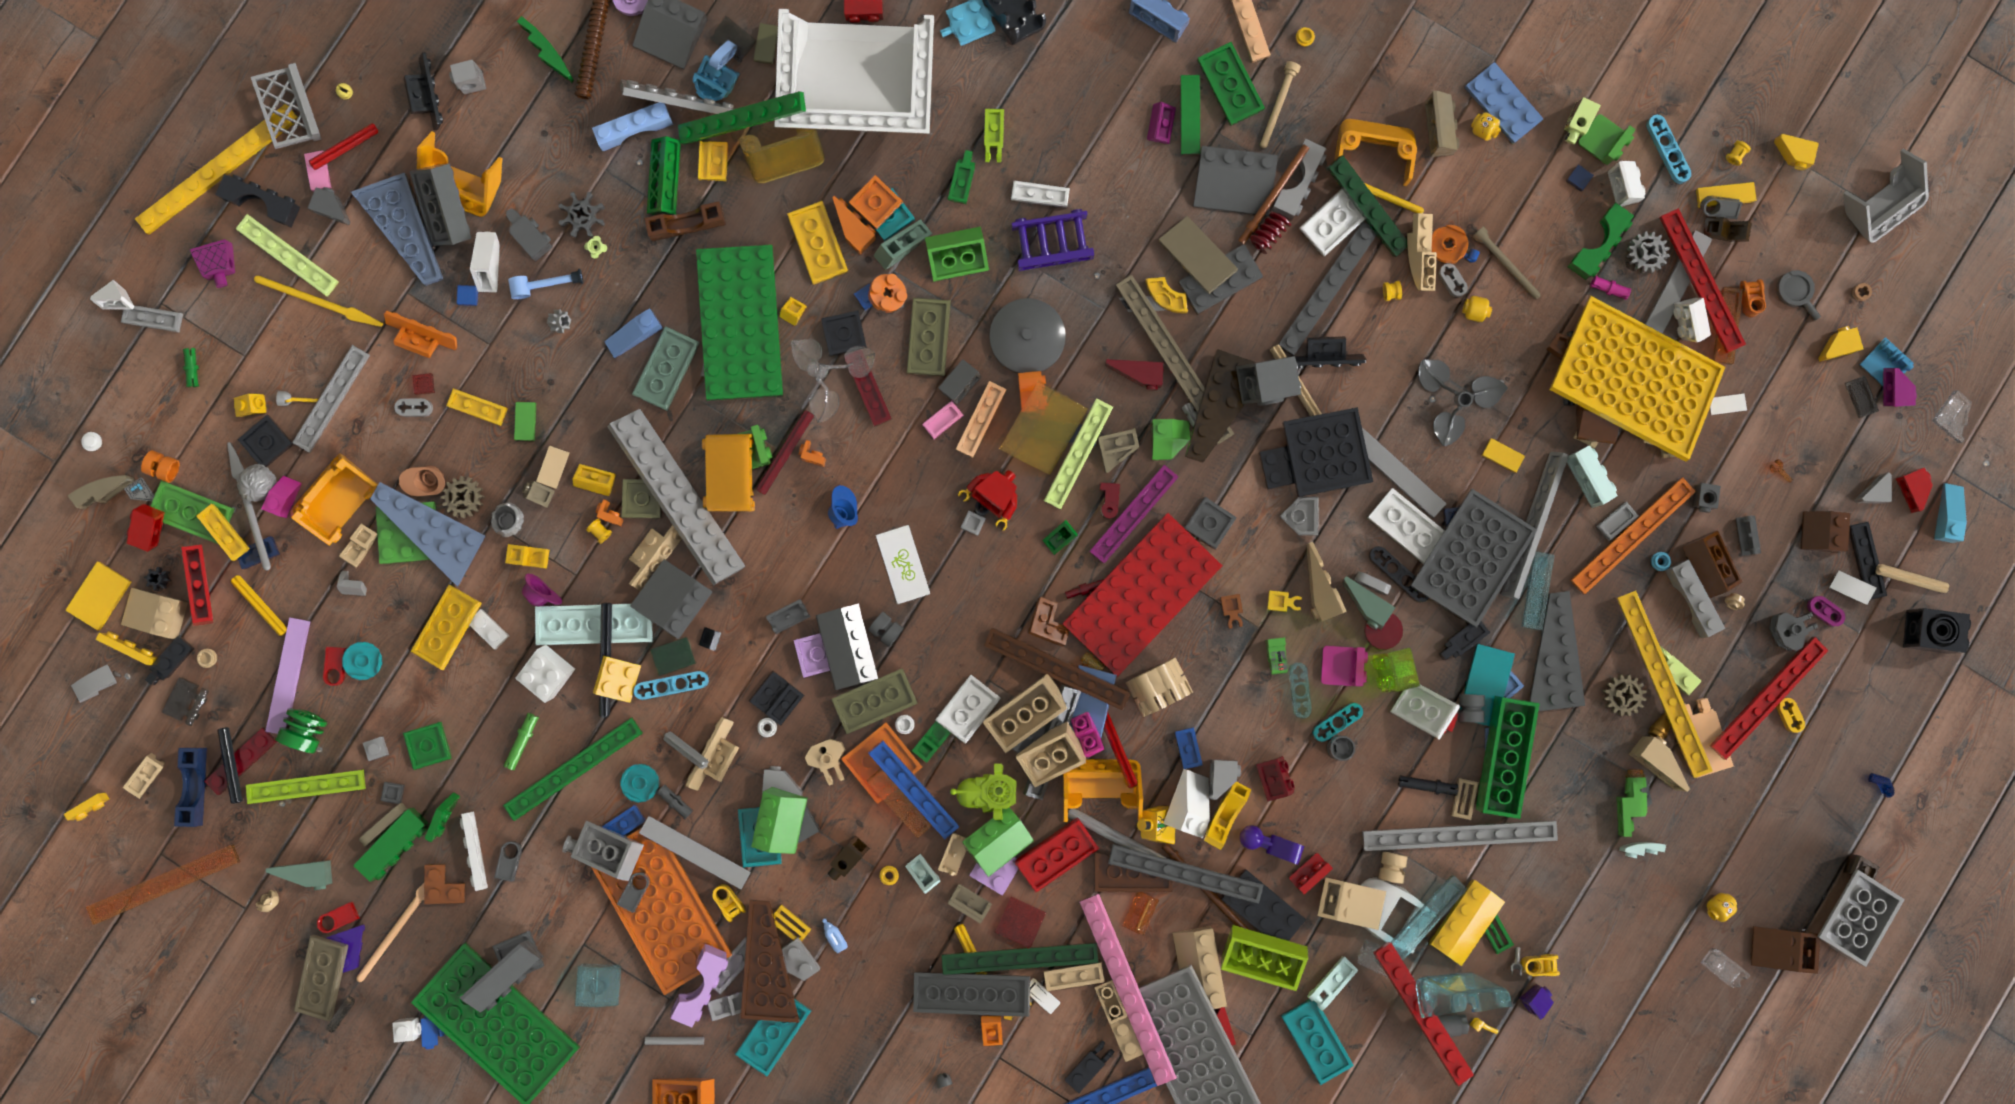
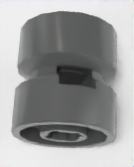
(885, 629)
(1471, 708)
(1340, 748)

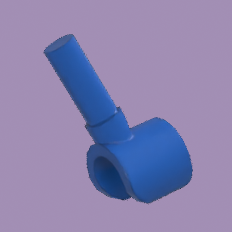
(1472, 255)

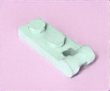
(1333, 983)

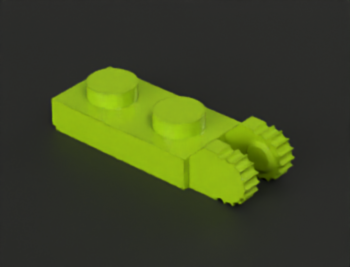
(994, 132)

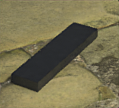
(1867, 557)

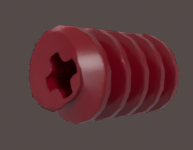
(1268, 231)

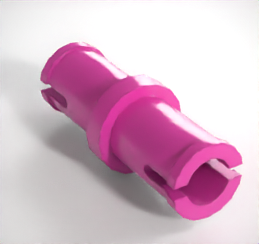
(1610, 287)

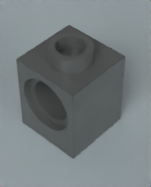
(1712, 491)

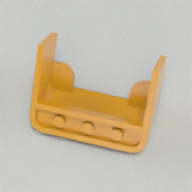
(1354, 131)
(474, 192)
(1101, 780)

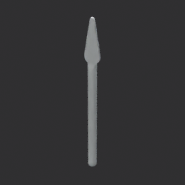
(236, 469)

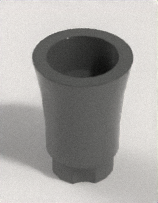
(1455, 1024)

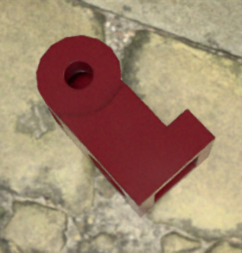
(1111, 499)

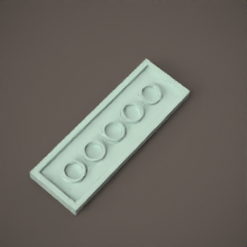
(582, 625)

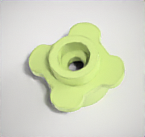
(596, 241)

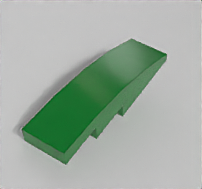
(548, 53)
(1190, 114)

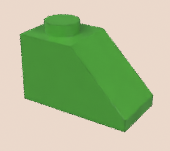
(1168, 437)

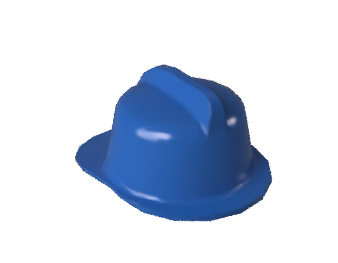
(843, 507)

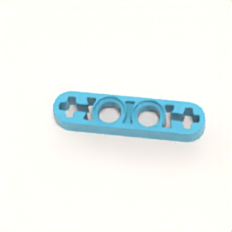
(1672, 147)
(671, 685)

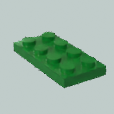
(1230, 83)

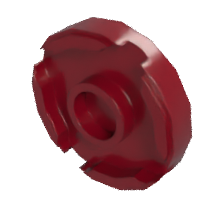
(1386, 637)

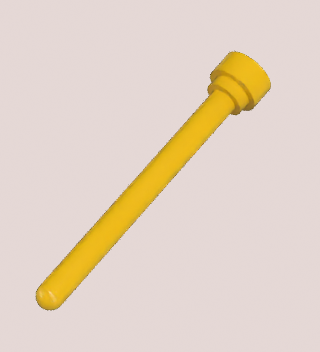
(1394, 199)

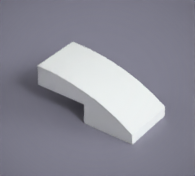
(1853, 587)

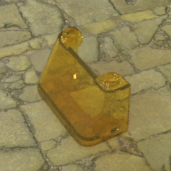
(784, 156)

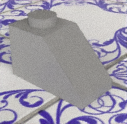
(780, 779)

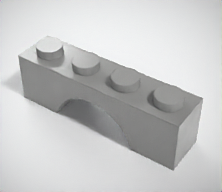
(1289, 199)
(1703, 612)

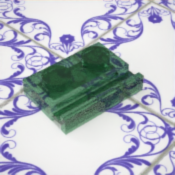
(673, 656)

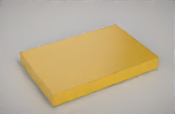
(98, 596)

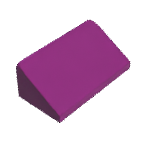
(1161, 123)

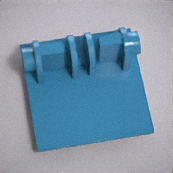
(1885, 356)

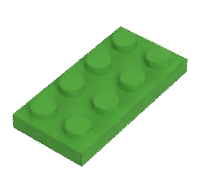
(183, 507)

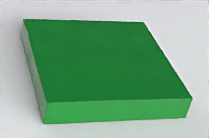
(427, 745)

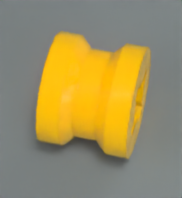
(1392, 291)

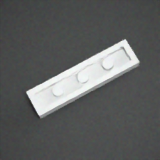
(472, 843)

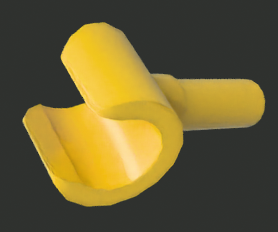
(1477, 1024)

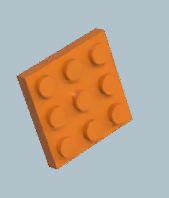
(864, 766)

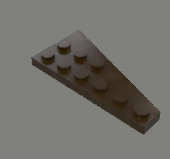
(1218, 405)

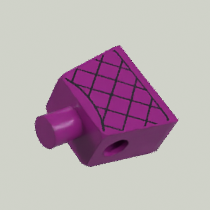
(215, 261)

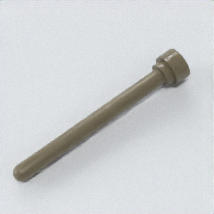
(1483, 236)

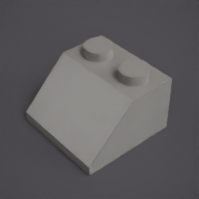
(1222, 776)

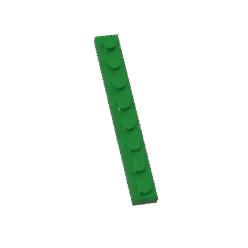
(742, 117)

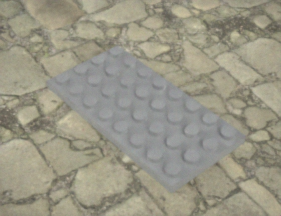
(1195, 1043)

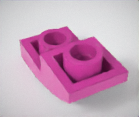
(1087, 734)

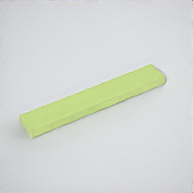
(287, 255)
(1078, 453)

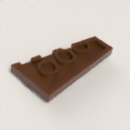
(1119, 879)

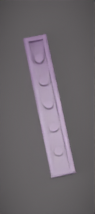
(288, 673)

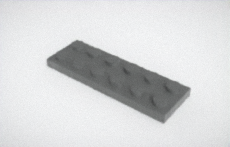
(972, 994)

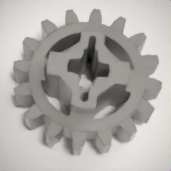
(1657, 252)

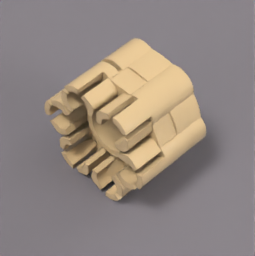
(1159, 683)

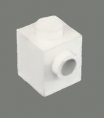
(406, 1029)

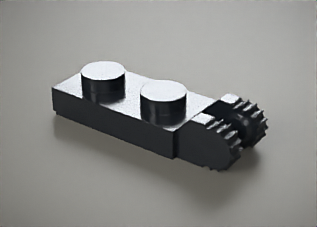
(1088, 1068)

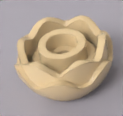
(268, 901)

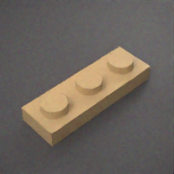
(1073, 976)

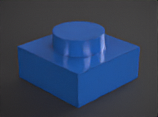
(862, 297)

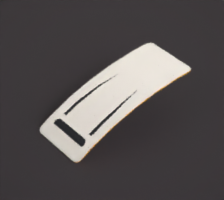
(1043, 997)

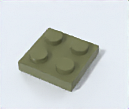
(638, 500)

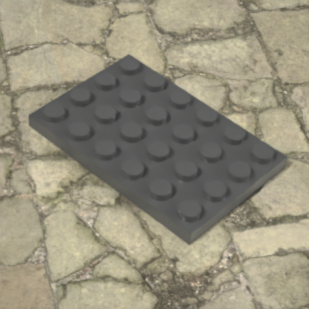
(1473, 558)

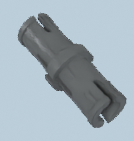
(674, 801)

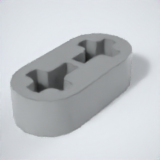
(1449, 283)
(413, 403)
(1372, 583)

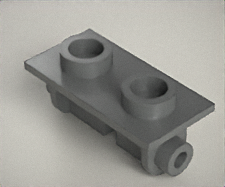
(1748, 535)

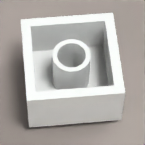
(545, 673)

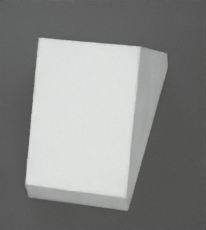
(112, 297)

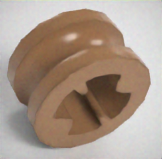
(1868, 290)

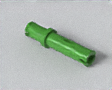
(524, 734)

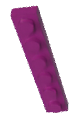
(1134, 514)

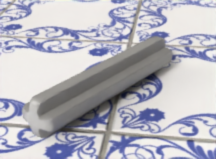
(686, 750)

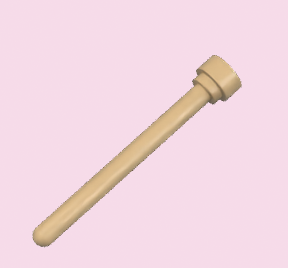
(1291, 70)

